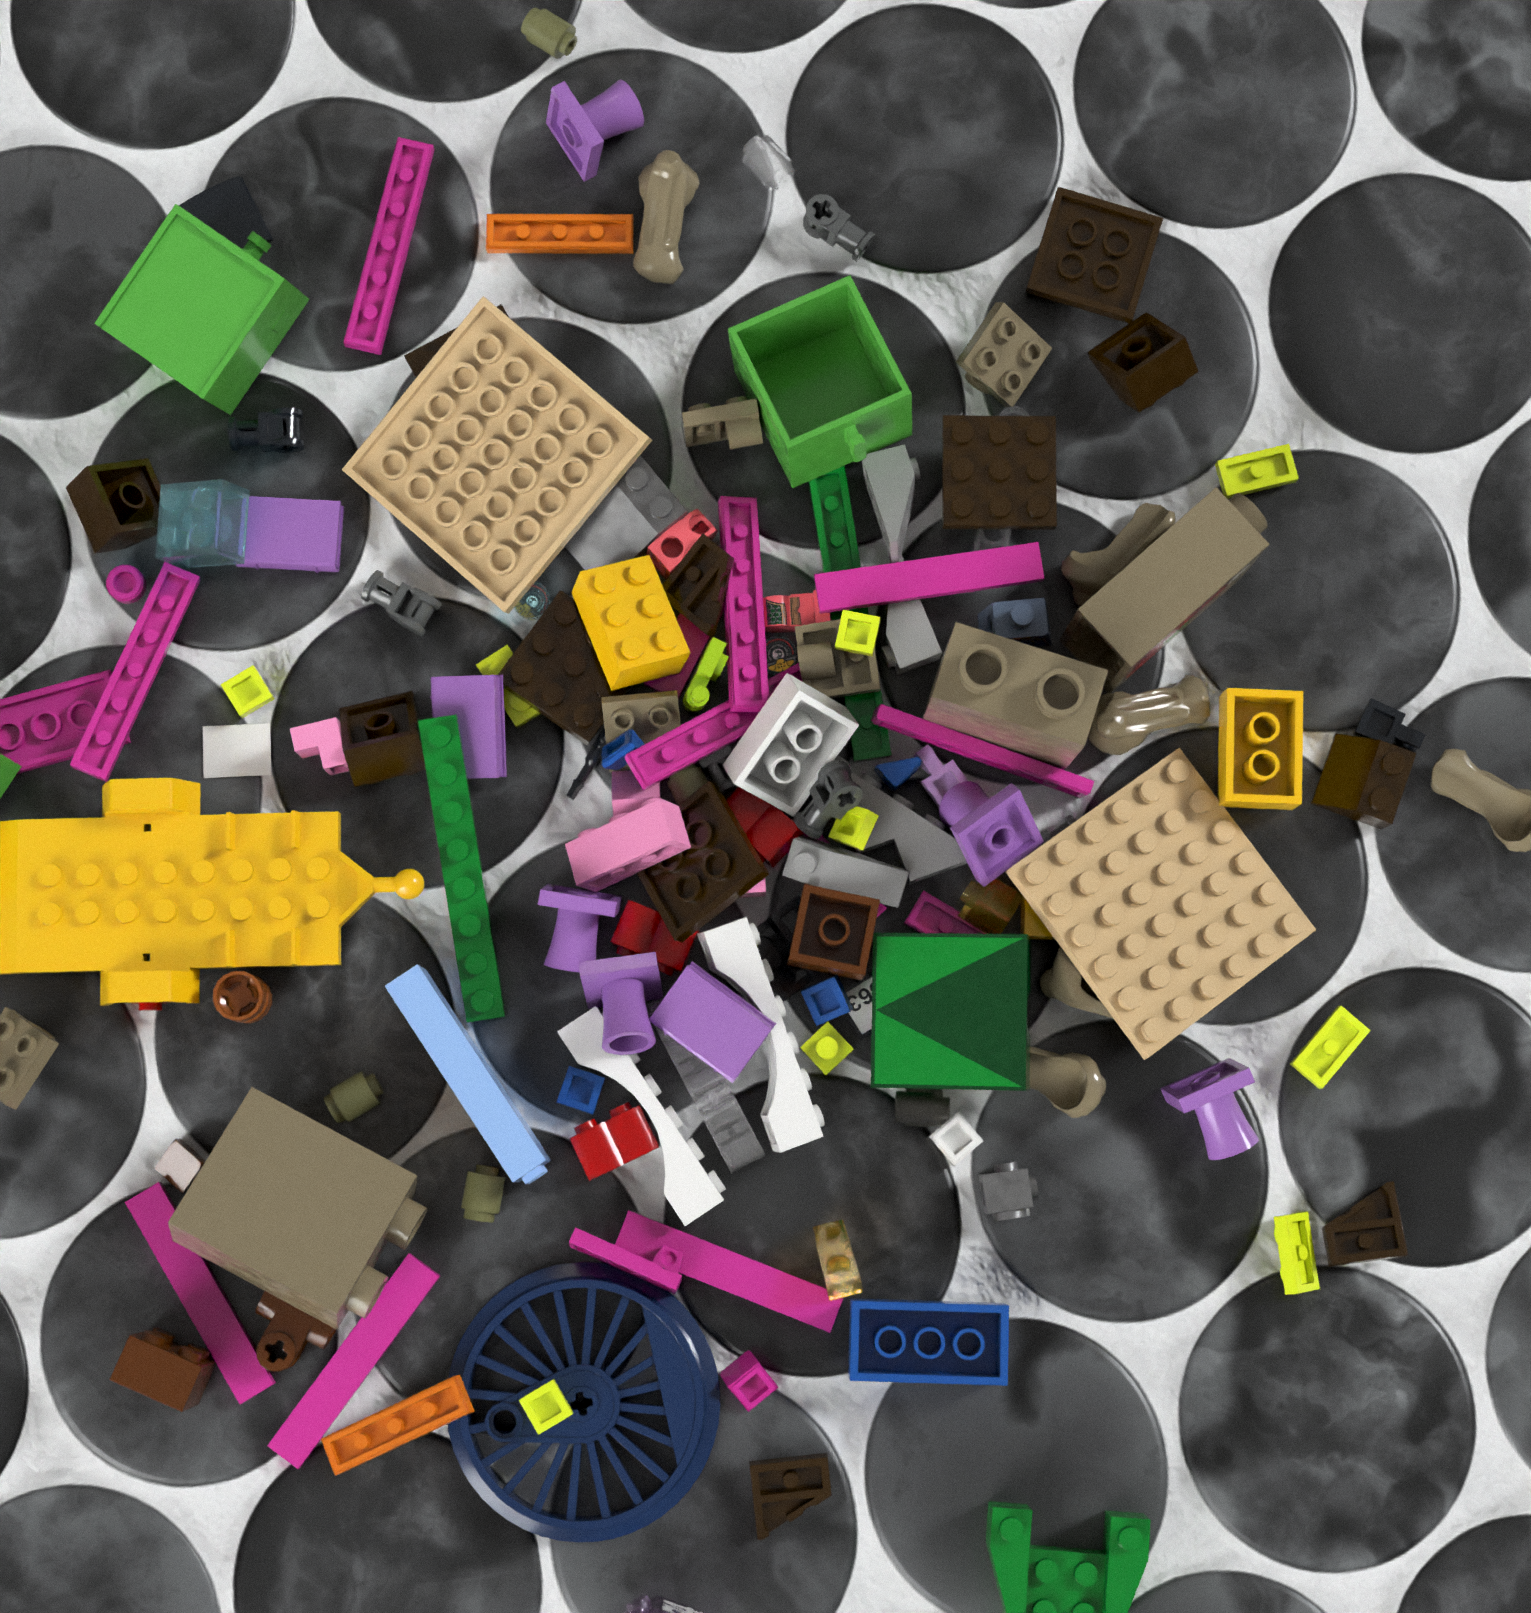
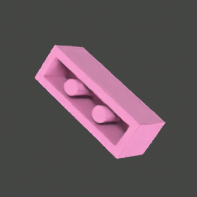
(627, 844)

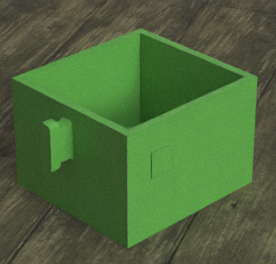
(203, 308)
(822, 381)

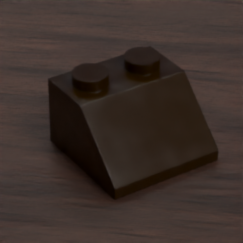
(1144, 361)
(117, 503)
(382, 738)
(1363, 779)

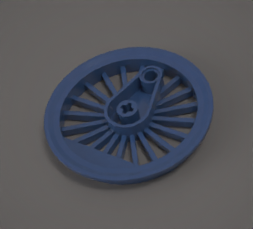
(684, 1375)

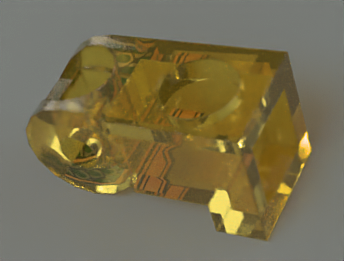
(837, 1260)

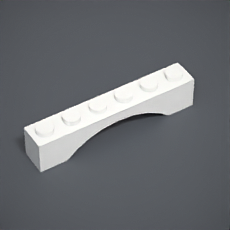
(787, 1109)
(686, 1182)

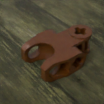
(290, 1327)

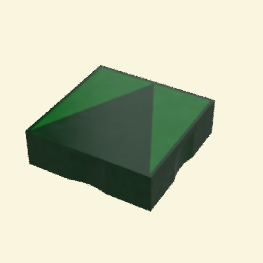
(950, 1011)

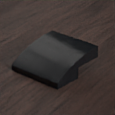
(229, 211)
(775, 946)

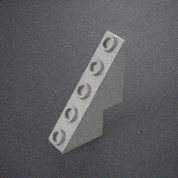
(917, 840)

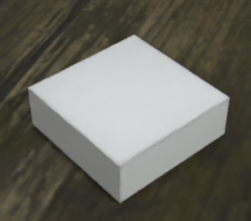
(956, 1138)

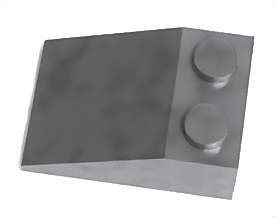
(626, 519)

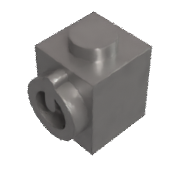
(1008, 1191)

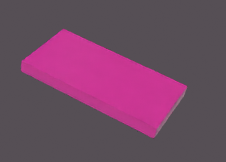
(49, 721)

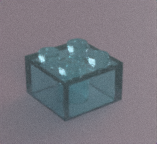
(202, 523)

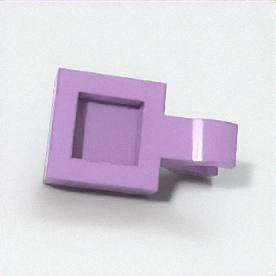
(940, 777)

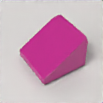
(748, 1380)

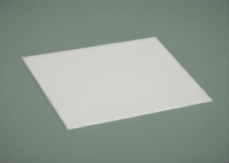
(236, 750)

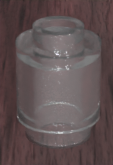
(768, 161)

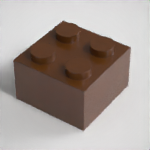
(833, 932)
(164, 1369)

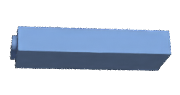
(469, 1075)

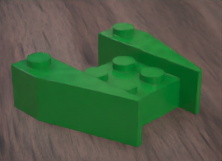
(1065, 1577)

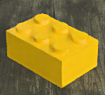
(630, 622)
(1260, 748)

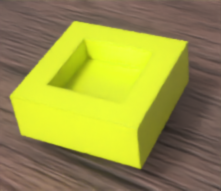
(857, 633)
(247, 691)
(854, 827)
(826, 1048)
(546, 1406)

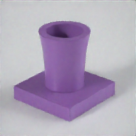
(586, 126)
(989, 831)
(576, 923)
(622, 990)
(1217, 1110)

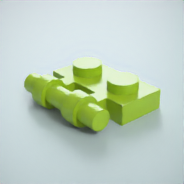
(708, 669)

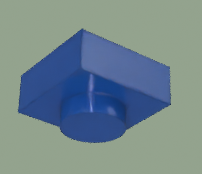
(826, 1000)
(581, 1090)

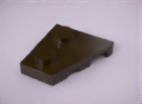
(700, 584)
(1367, 1230)
(786, 1488)

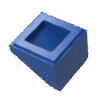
(616, 750)
(897, 772)

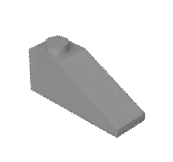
(892, 491)
(908, 637)
(844, 871)

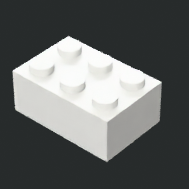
(790, 744)

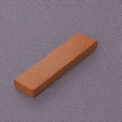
(560, 233)
(397, 1425)

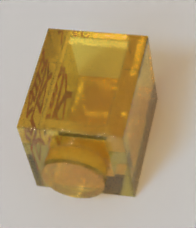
(989, 906)

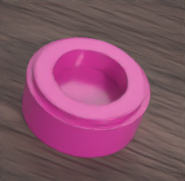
(126, 584)

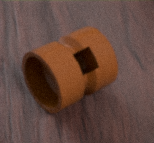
(242, 997)

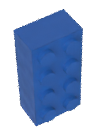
(928, 1342)

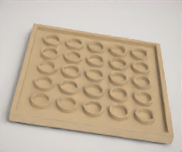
(496, 455)
(1161, 902)

